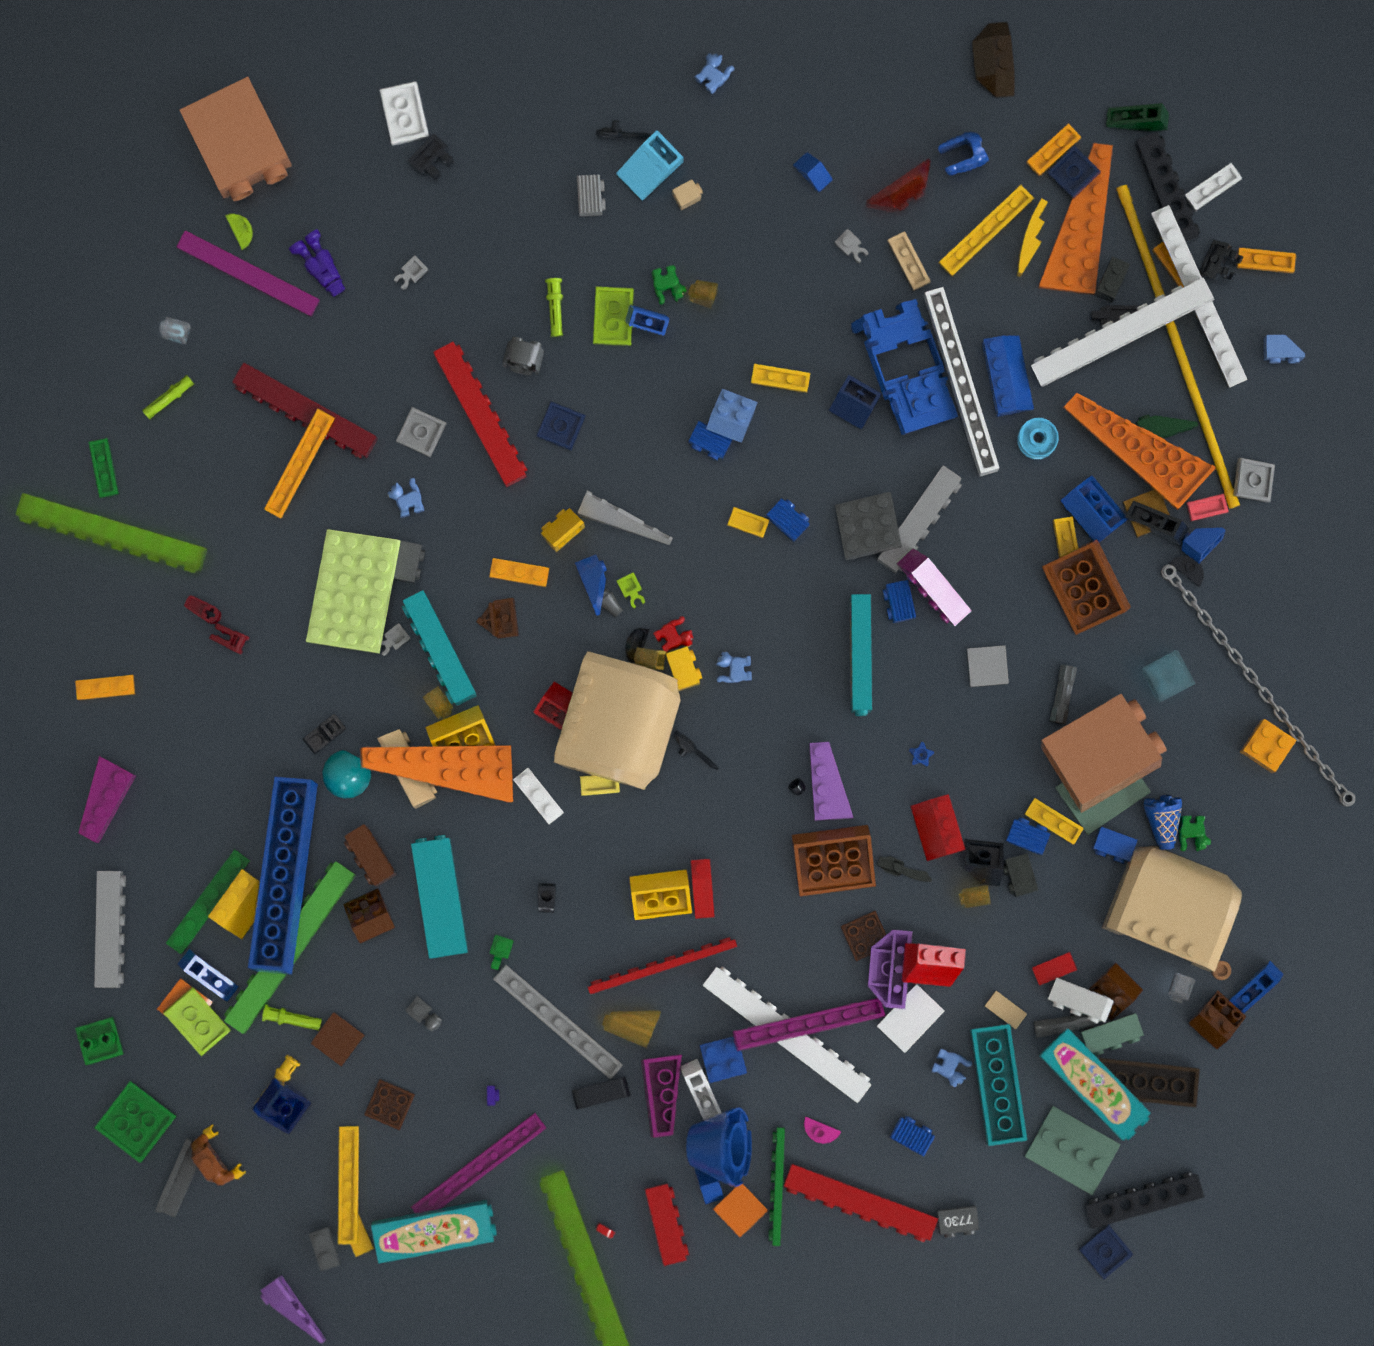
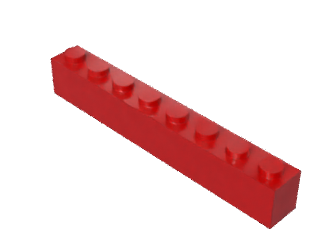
(480, 415)
(861, 1202)

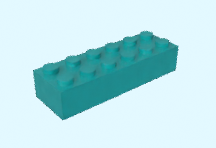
(439, 647)
(998, 1084)

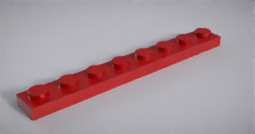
(653, 967)

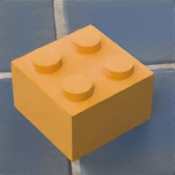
(1268, 746)

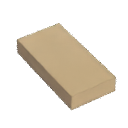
(1005, 1010)

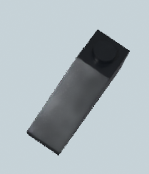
(1157, 522)

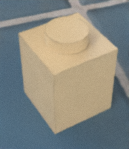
(687, 194)

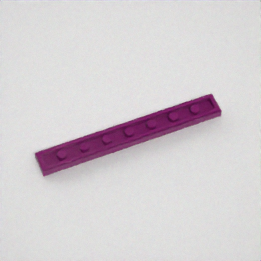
(248, 273)
(808, 1024)
(481, 1165)

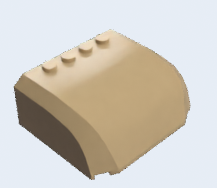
(618, 721)
(1175, 906)

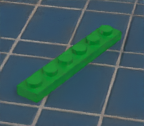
(206, 902)
(776, 1194)

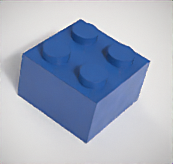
(722, 1059)

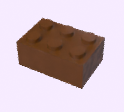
(369, 856)

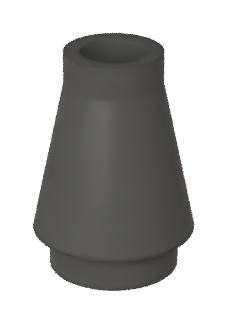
(610, 603)

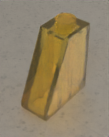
(632, 1025)

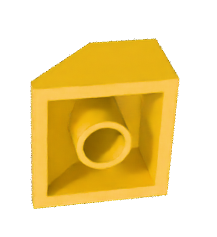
(562, 529)

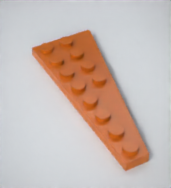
(1078, 245)
(1159, 463)
(469, 769)

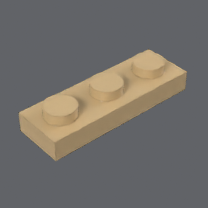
(909, 261)

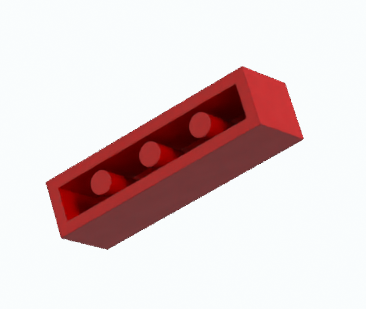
(666, 1225)

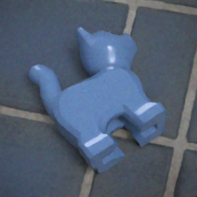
(711, 74)
(408, 500)
(736, 671)
(948, 1067)

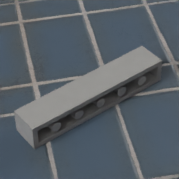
(922, 515)
(109, 929)

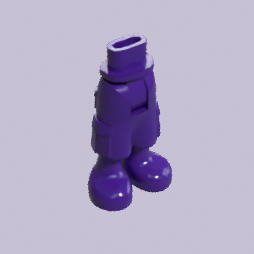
(321, 265)

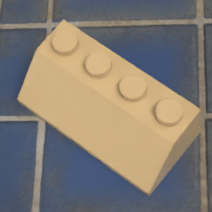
(417, 792)

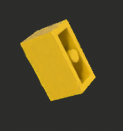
(683, 668)

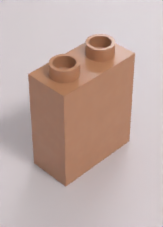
(236, 139)
(1103, 751)

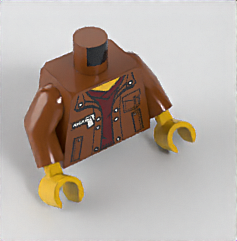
(209, 1162)

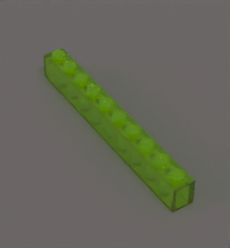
(111, 532)
(584, 1259)

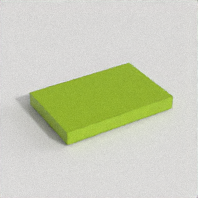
(610, 316)
(196, 1021)

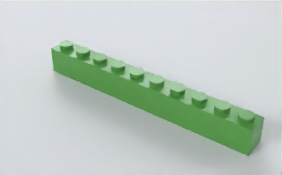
(312, 916)

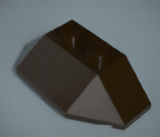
(995, 60)

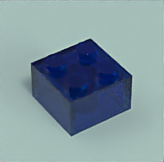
(281, 1105)

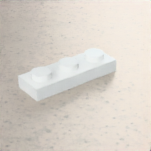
(1213, 187)
(538, 796)

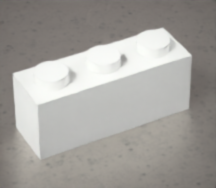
(1080, 1001)

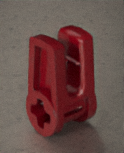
(202, 609)
(236, 639)

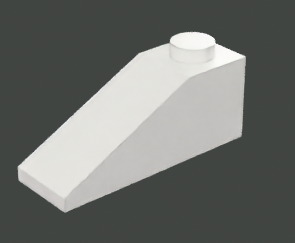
(700, 1089)

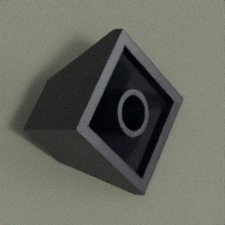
(984, 861)

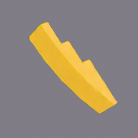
(1030, 243)

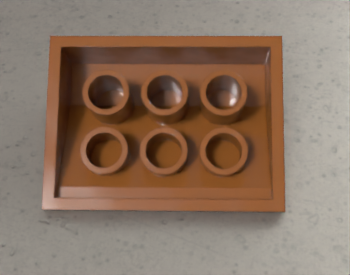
(1086, 587)
(834, 860)

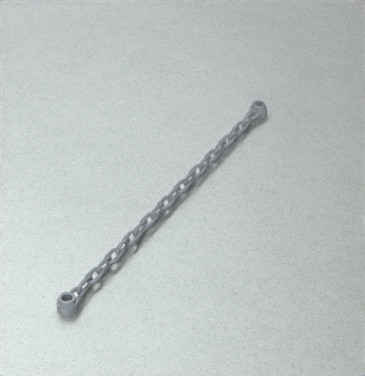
(1261, 689)

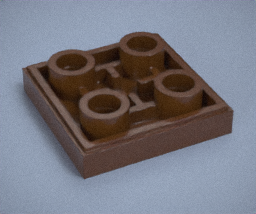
(863, 934)
(337, 1039)
(389, 1104)

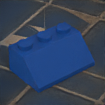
(1094, 509)

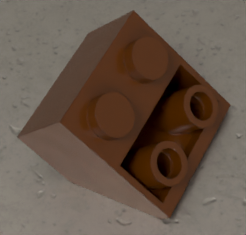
(368, 915)
(1118, 987)
(1217, 1020)

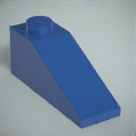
(593, 579)
(207, 975)
(1256, 987)

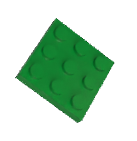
(135, 1122)

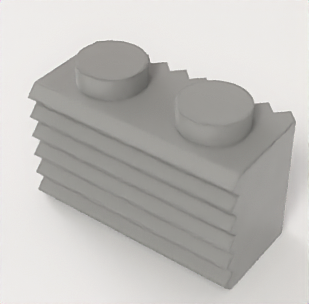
(590, 195)

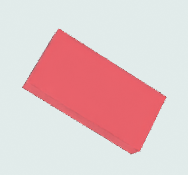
(1207, 507)

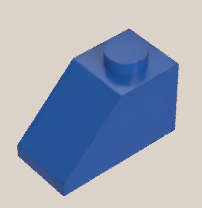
(1202, 542)

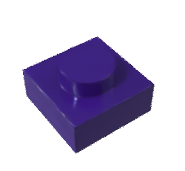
(492, 1095)

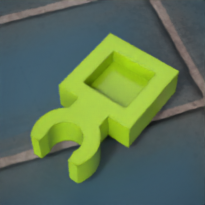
(629, 587)

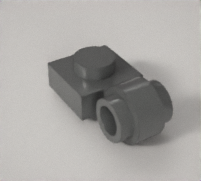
(420, 1010)

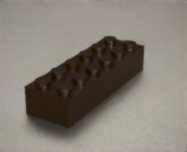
(1157, 1082)

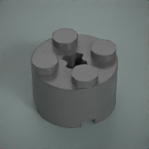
(523, 356)

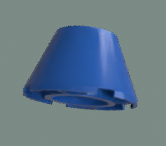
(721, 1146)

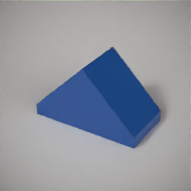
(813, 171)
(710, 1187)

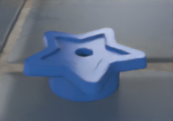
(926, 754)

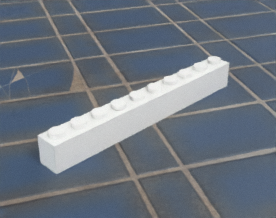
(1207, 313)
(1122, 332)
(961, 381)
(804, 1048)

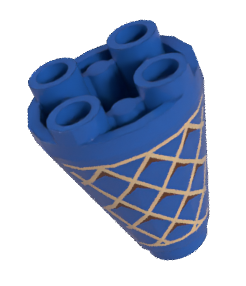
(1164, 819)

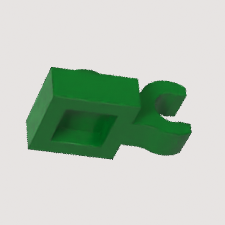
(501, 949)

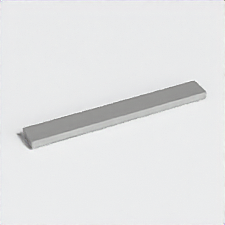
(558, 1022)

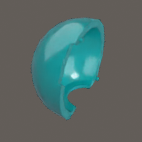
(344, 775)

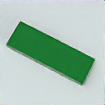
(103, 468)

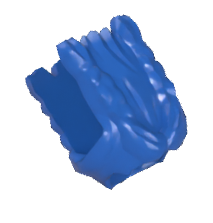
(974, 141)

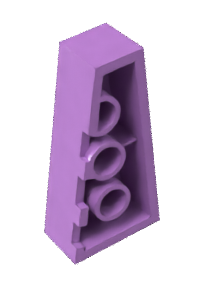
(827, 787)

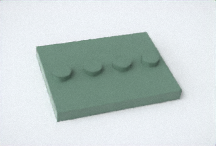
(1106, 809)
(1072, 1150)

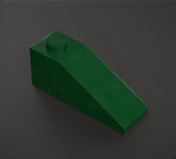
(1139, 117)
(1165, 426)

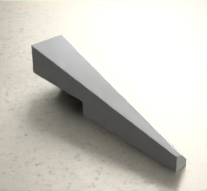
(608, 514)

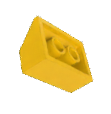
(461, 729)
(660, 894)
(238, 905)

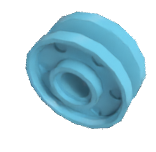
(1033, 449)

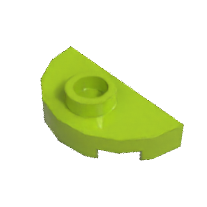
(241, 229)

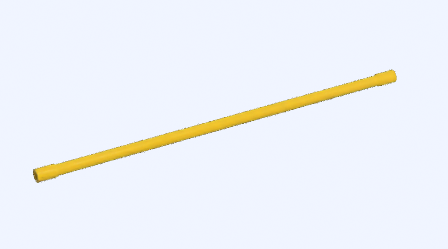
(1126, 201)

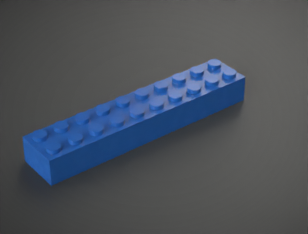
(283, 875)

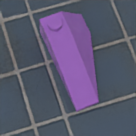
(284, 1300)

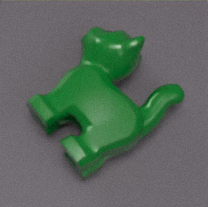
(666, 282)
(1193, 830)

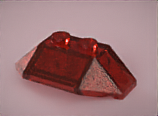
(902, 190)

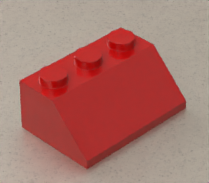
(937, 827)
(932, 964)

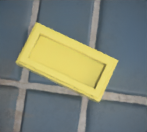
(595, 785)

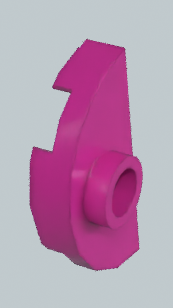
(820, 1132)

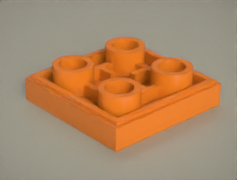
(740, 1209)

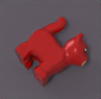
(671, 635)

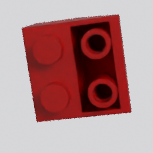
(554, 705)

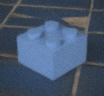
(731, 415)

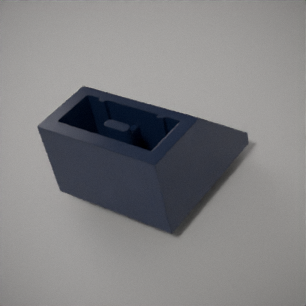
(855, 402)

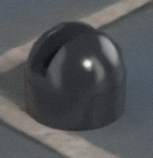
(797, 786)

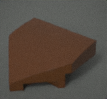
(500, 618)

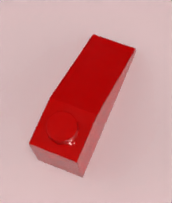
(702, 888)

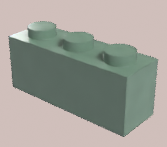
(1112, 1034)

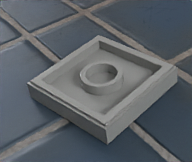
(421, 432)
(1254, 480)
(987, 666)

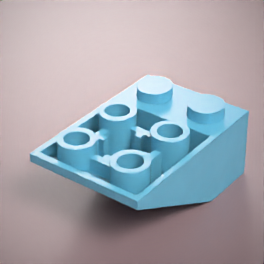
(650, 165)

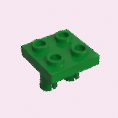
(99, 1041)

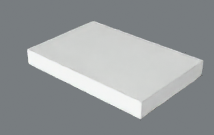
(404, 113)
(909, 1024)

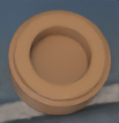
(1222, 971)

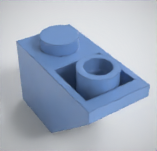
(1281, 348)

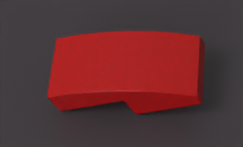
(1054, 968)

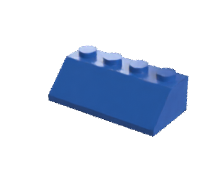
(1007, 375)

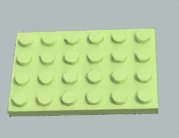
(353, 591)

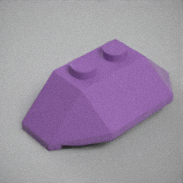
(887, 969)

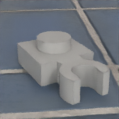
(849, 243)
(413, 270)
(395, 637)

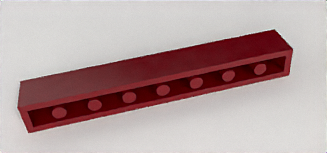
(302, 409)

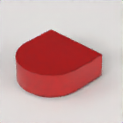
(606, 1231)

